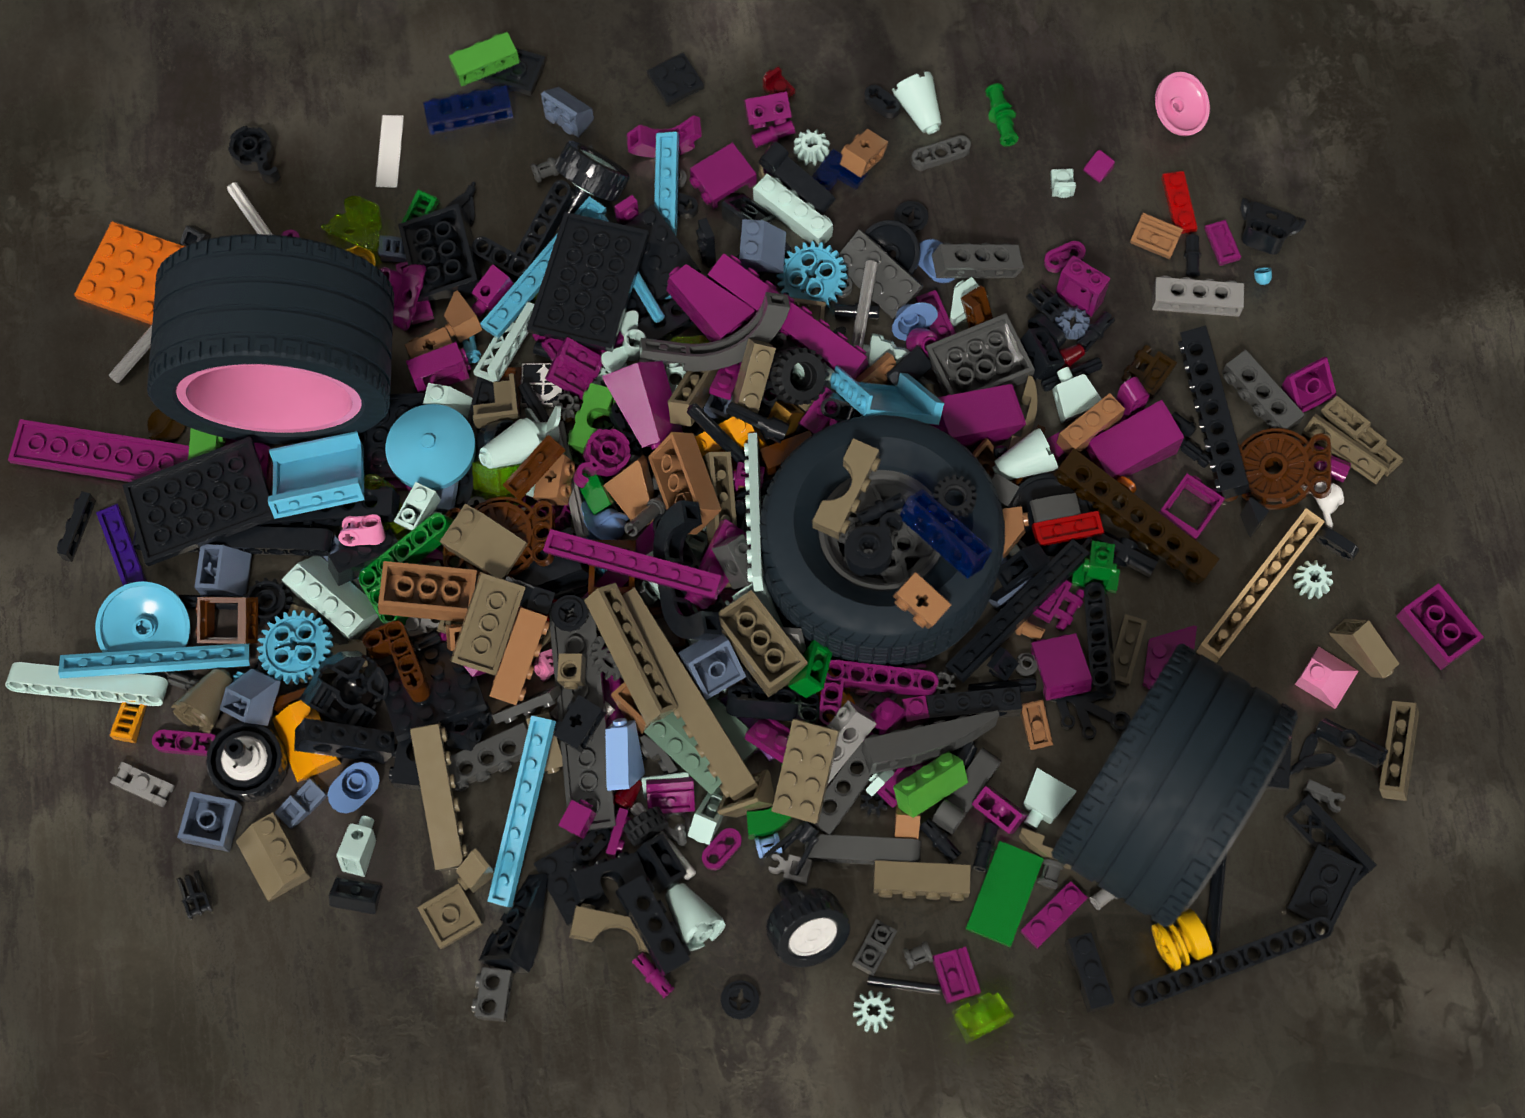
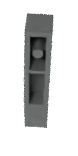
(924, 742)

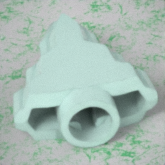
(879, 346)

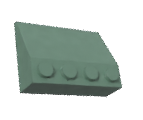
(672, 738)

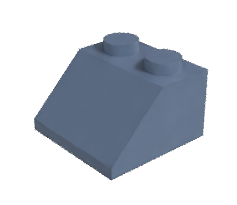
(762, 246)
(712, 665)

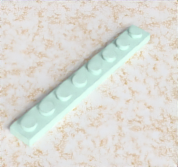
(753, 503)

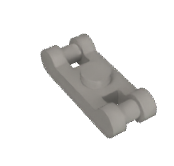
(142, 784)

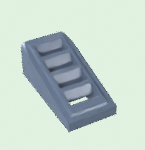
(392, 255)

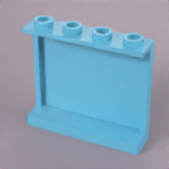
(905, 400)
(317, 475)

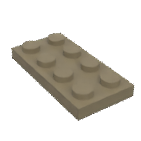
(487, 623)
(805, 771)

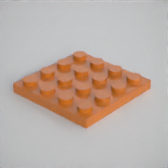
(125, 272)

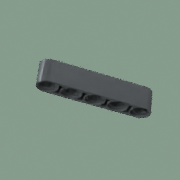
(864, 849)

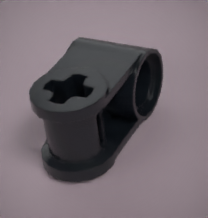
(844, 410)

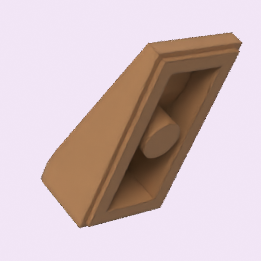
(1036, 724)

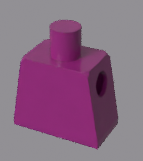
(490, 290)
(888, 718)

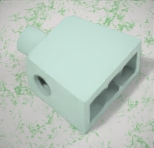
(1073, 395)
(1045, 798)
(357, 847)

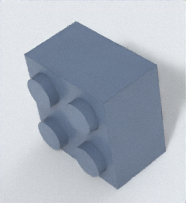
(209, 821)

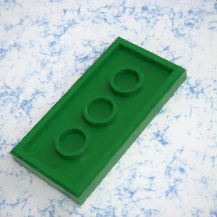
(1004, 894)

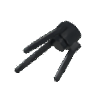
(803, 832)

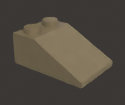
(483, 542)

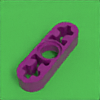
(170, 735)

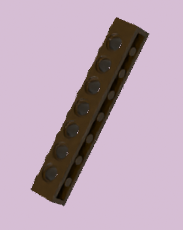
(1148, 517)

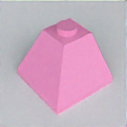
(1326, 677)

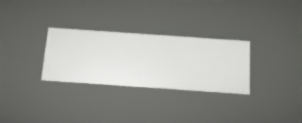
(389, 151)

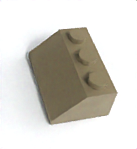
(272, 857)

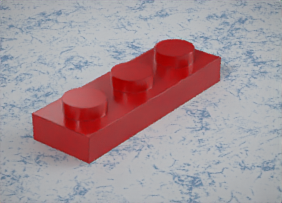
(1179, 201)
(1068, 528)

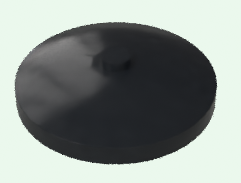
(1040, 487)

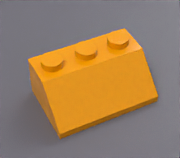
(736, 430)
(302, 763)

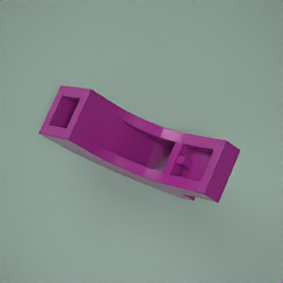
(643, 139)

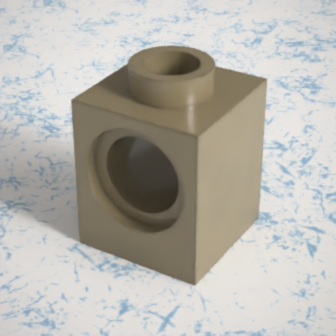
(567, 661)

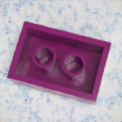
(1439, 626)

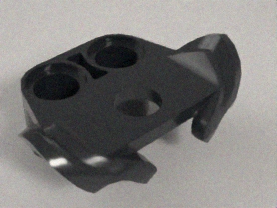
(1267, 233)

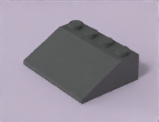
(980, 358)

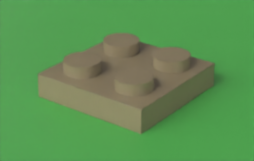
(449, 916)

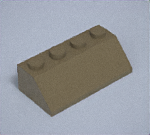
(760, 643)

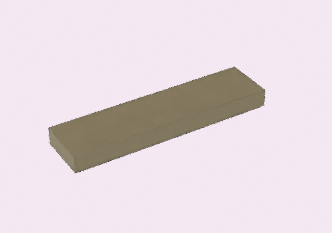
(1347, 449)

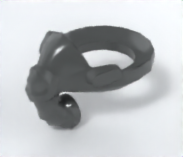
(681, 831)

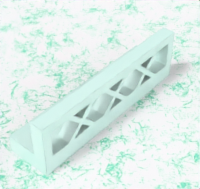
(506, 347)

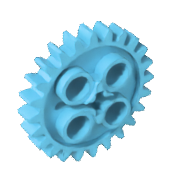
(795, 267)
(295, 627)

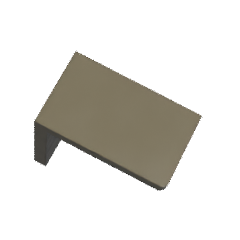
(505, 404)

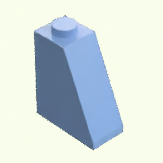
(623, 755)

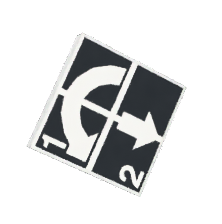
(545, 390)

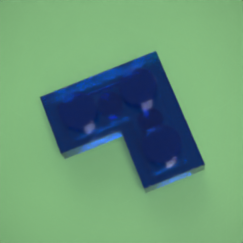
(831, 171)

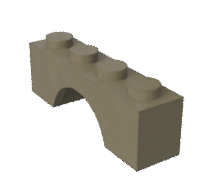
(834, 514)
(590, 922)

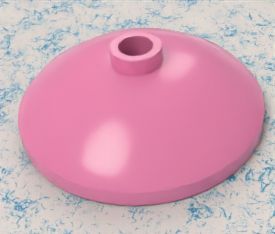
(1182, 104)

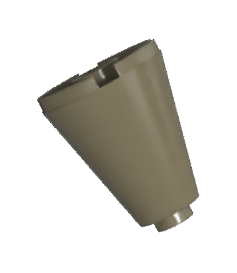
(202, 701)

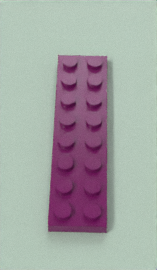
(92, 451)

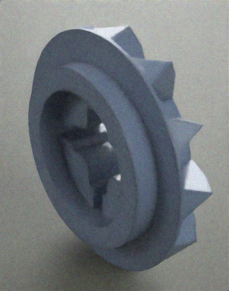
(1077, 330)

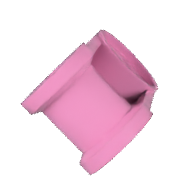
(363, 529)

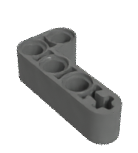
(959, 802)

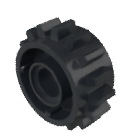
(270, 590)

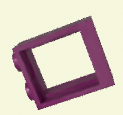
(1076, 279)
(441, 367)
(1196, 487)

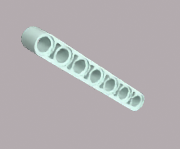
(45, 680)

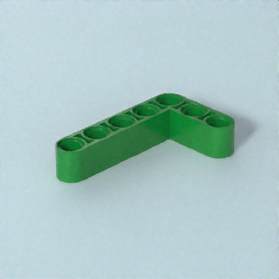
(397, 553)

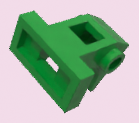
(1099, 567)

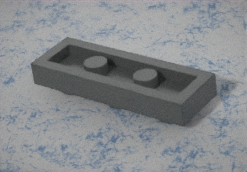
(528, 705)

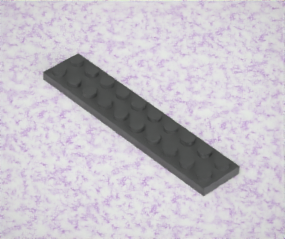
(586, 770)

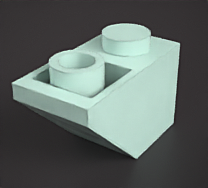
(417, 506)

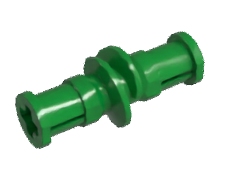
(1001, 114)

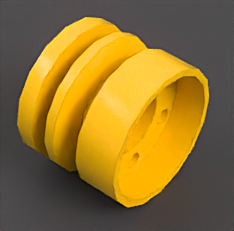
(1185, 938)

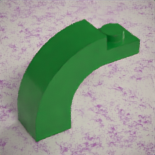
(766, 823)

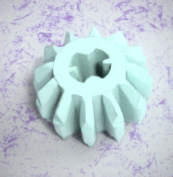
(806, 141)
(1321, 578)
(873, 1020)

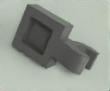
(1322, 793)

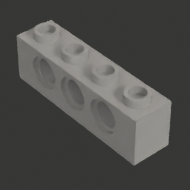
(1187, 302)
(854, 727)

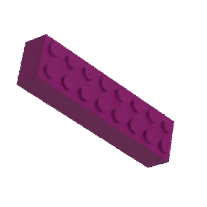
(799, 324)

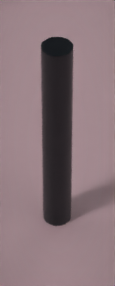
(904, 984)

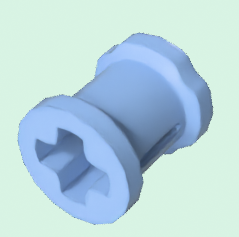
(766, 841)

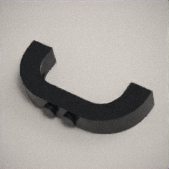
(668, 545)

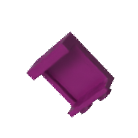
(722, 175)
(1062, 666)

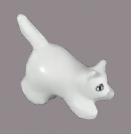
(1330, 503)

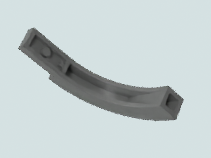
(725, 351)

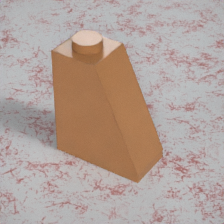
(632, 488)

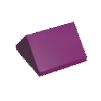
(1310, 385)

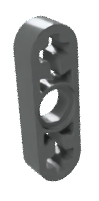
(945, 145)

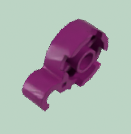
(597, 461)

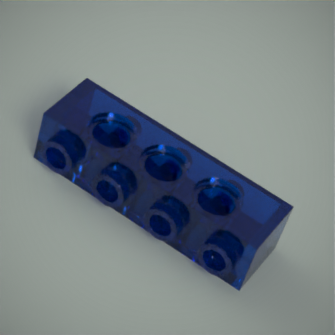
(461, 118)
(945, 533)

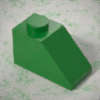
(813, 675)

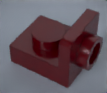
(775, 83)

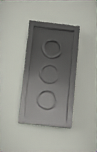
(892, 283)

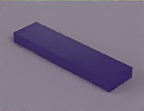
(121, 545)

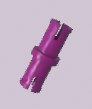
(773, 134)
(653, 975)

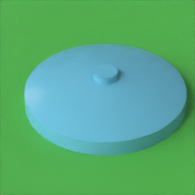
(431, 446)
(142, 619)

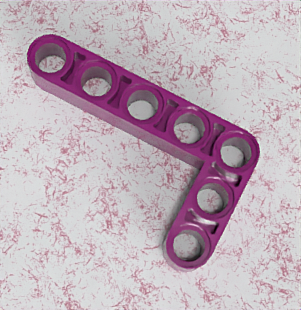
(1130, 395)
(868, 682)

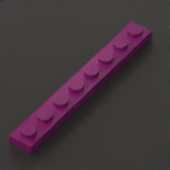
(633, 564)

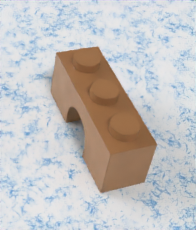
(1098, 418)

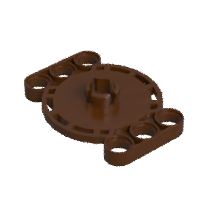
(1296, 466)
(519, 523)

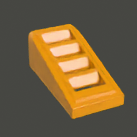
(132, 735)

